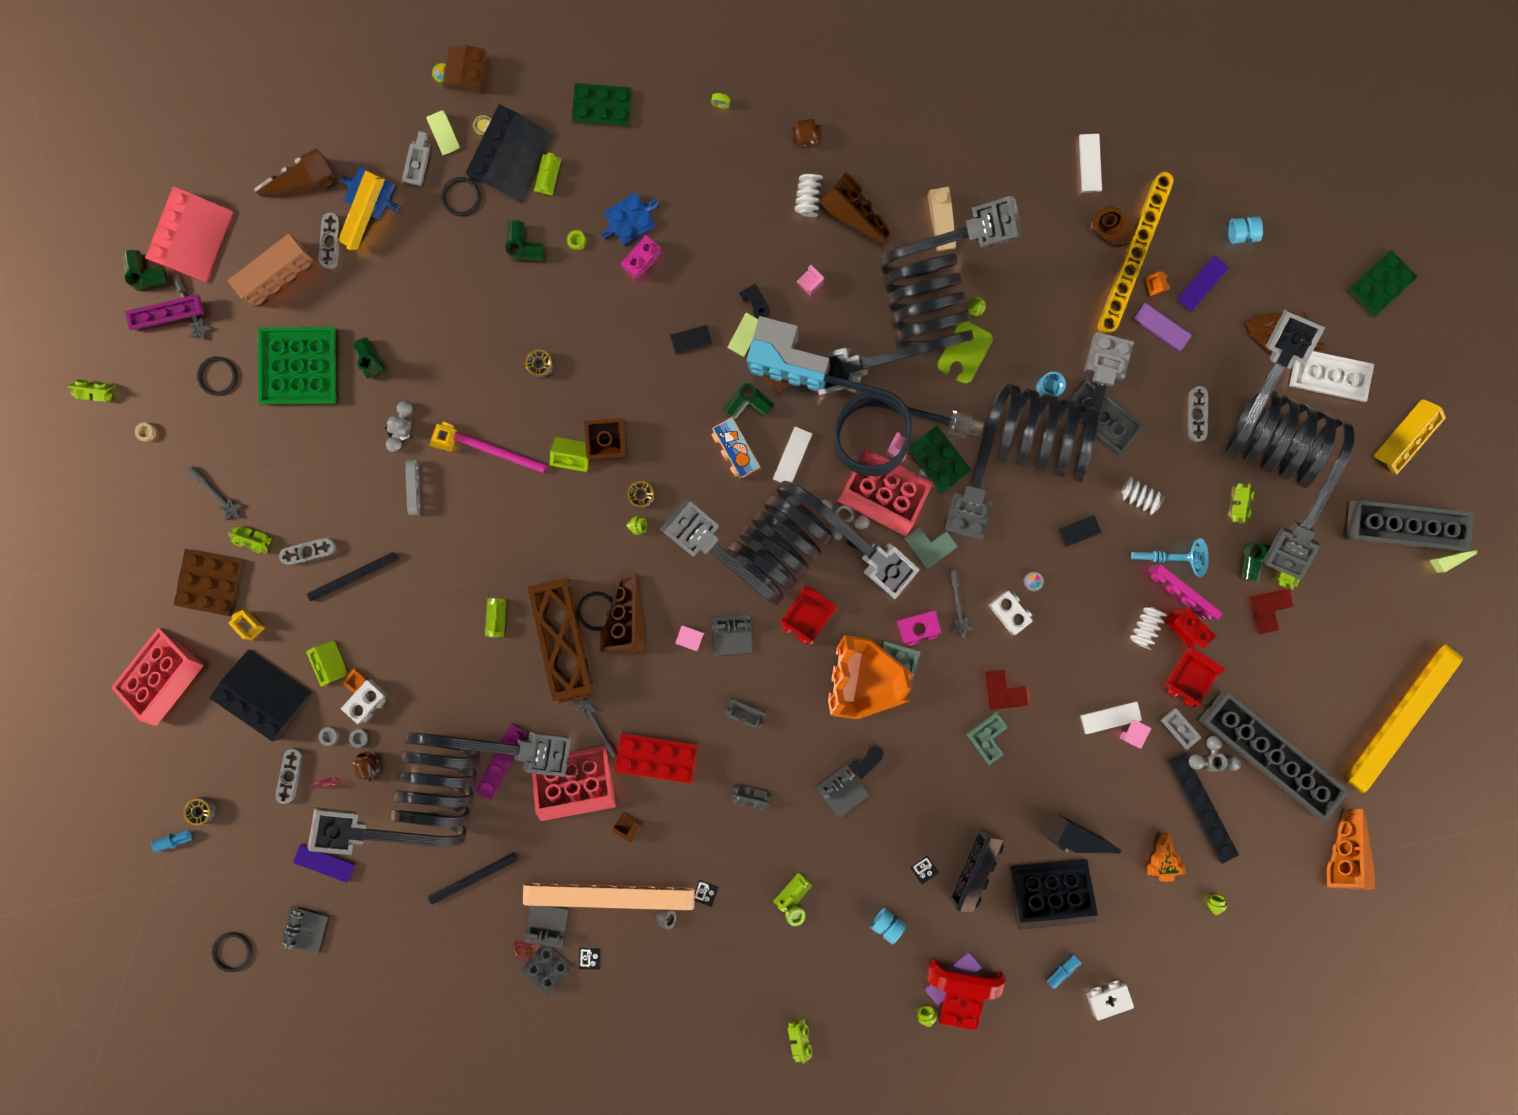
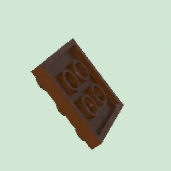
(208, 582)

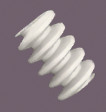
(807, 194)
(1142, 495)
(1147, 627)

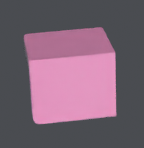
(811, 280)
(896, 445)
(689, 637)
(1136, 734)

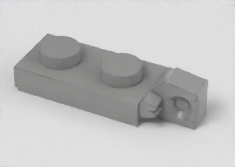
(416, 160)

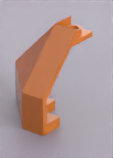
(866, 679)

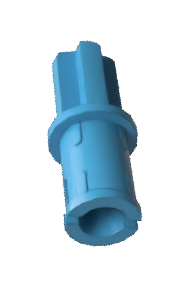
(171, 841)
(1063, 972)

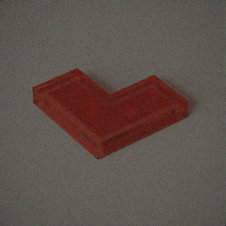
(1265, 607)
(999, 695)

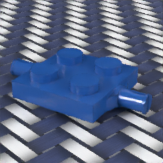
(384, 197)
(629, 219)

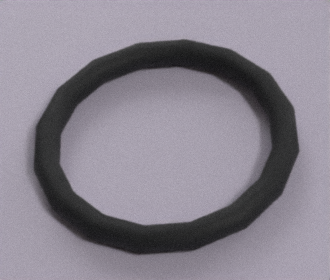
(445, 189)
(216, 392)
(580, 609)
(214, 952)

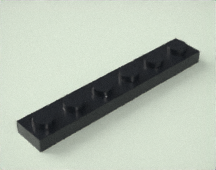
(1203, 808)

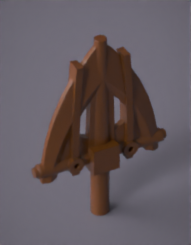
(1261, 328)

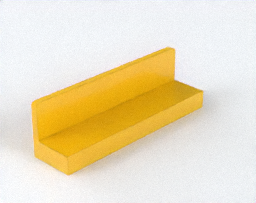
(361, 210)
(1410, 435)

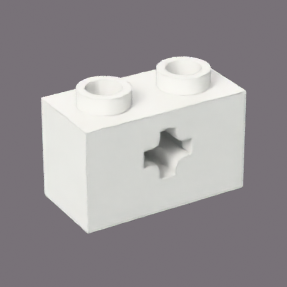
(1119, 1001)

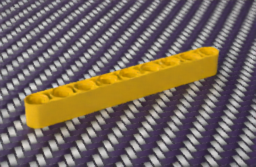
(1139, 245)
(1404, 719)

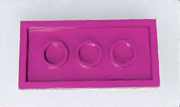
(1188, 596)

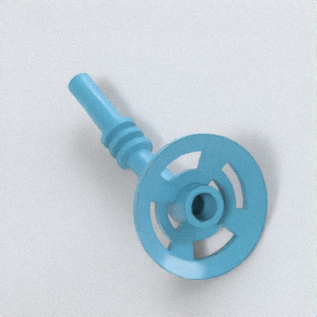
(1198, 557)

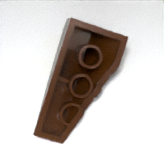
(309, 172)
(849, 205)
(624, 624)

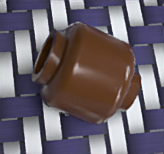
(806, 132)
(366, 766)

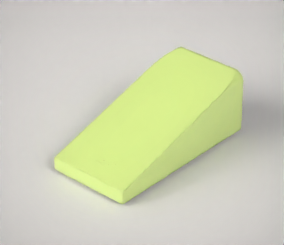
(443, 132)
(744, 335)
(1448, 562)

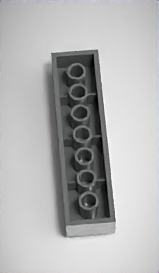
(1273, 756)

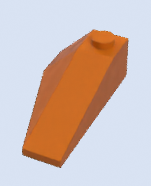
(1352, 856)

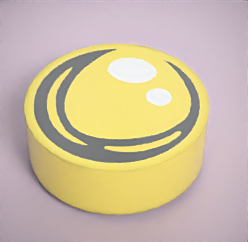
(480, 124)

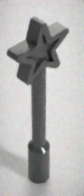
(198, 326)
(229, 507)
(961, 624)
(587, 708)

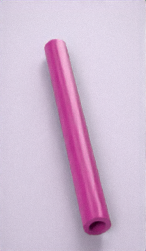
(500, 452)

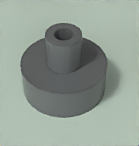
(666, 919)

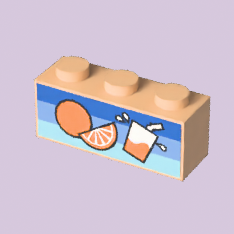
(735, 449)

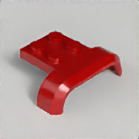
(963, 995)

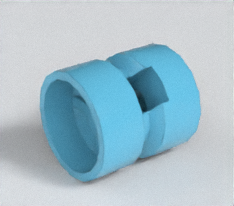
(1243, 230)
(1051, 383)
(891, 928)

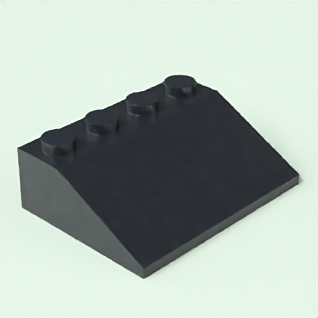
(509, 153)
(260, 695)
(1072, 836)
(976, 871)
(1053, 894)

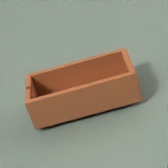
(270, 270)

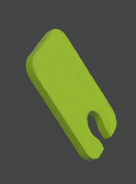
(968, 353)

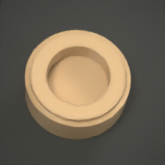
(145, 431)

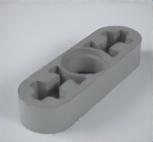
(323, 235)
(1193, 400)
(412, 487)
(295, 560)
(290, 790)

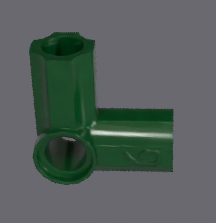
(515, 238)
(148, 277)
(368, 360)
(757, 401)
(1253, 564)

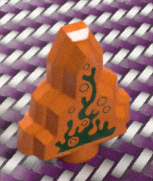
(1165, 860)

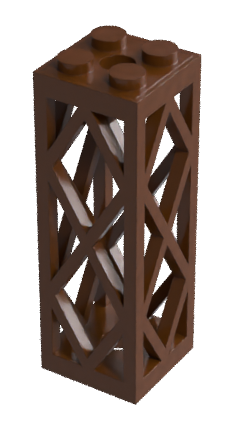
(551, 658)

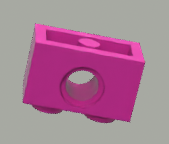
(641, 257)
(907, 625)

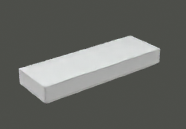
(1090, 163)
(792, 455)
(1110, 717)

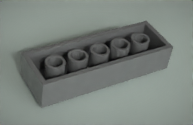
(1410, 525)

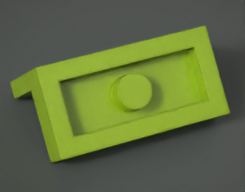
(569, 454)
(327, 663)

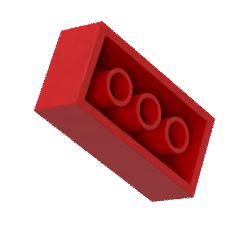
(656, 757)

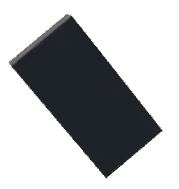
(691, 339)
(1079, 531)

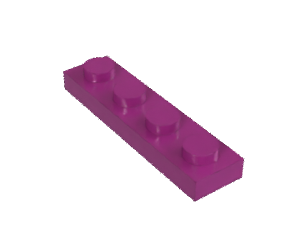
(164, 312)
(499, 764)

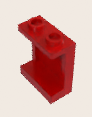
(808, 615)
(1189, 628)
(1193, 677)

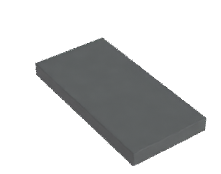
(1115, 424)

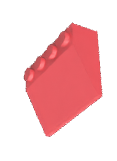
(189, 234)
(888, 498)
(156, 677)
(582, 790)

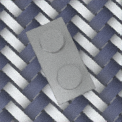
(1180, 728)

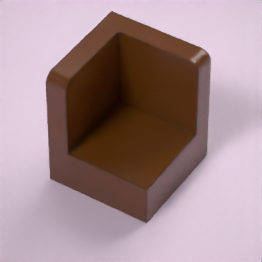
(627, 827)

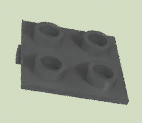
(732, 634)
(842, 791)
(546, 925)
(304, 930)
(546, 969)

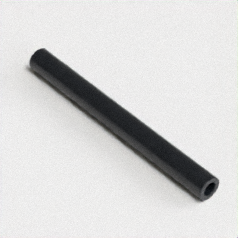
(352, 576)
(473, 878)

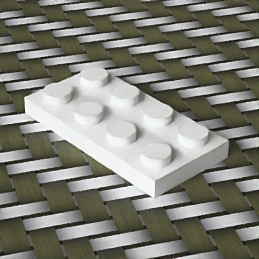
(1333, 376)

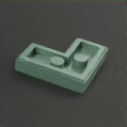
(928, 551)
(906, 656)
(983, 737)

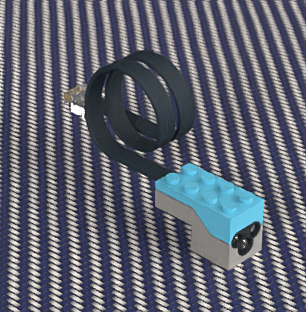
(775, 355)

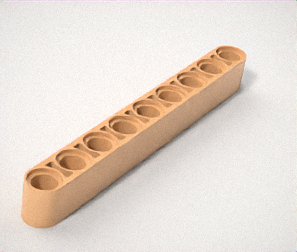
(608, 896)

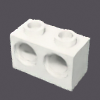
(1007, 616)
(361, 698)

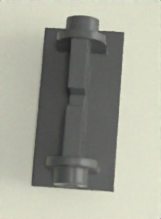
(752, 716)
(757, 800)

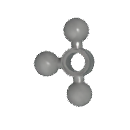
(399, 426)
(861, 521)
(1214, 743)

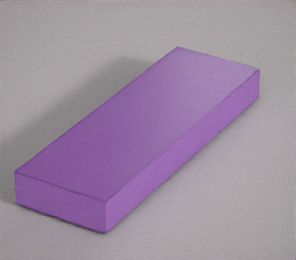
(1162, 327)
(965, 965)

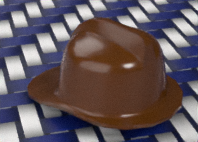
(1113, 225)

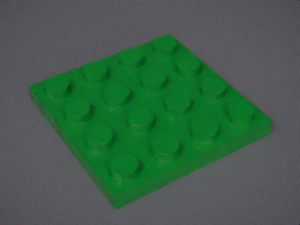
(296, 365)

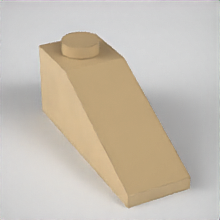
(941, 214)

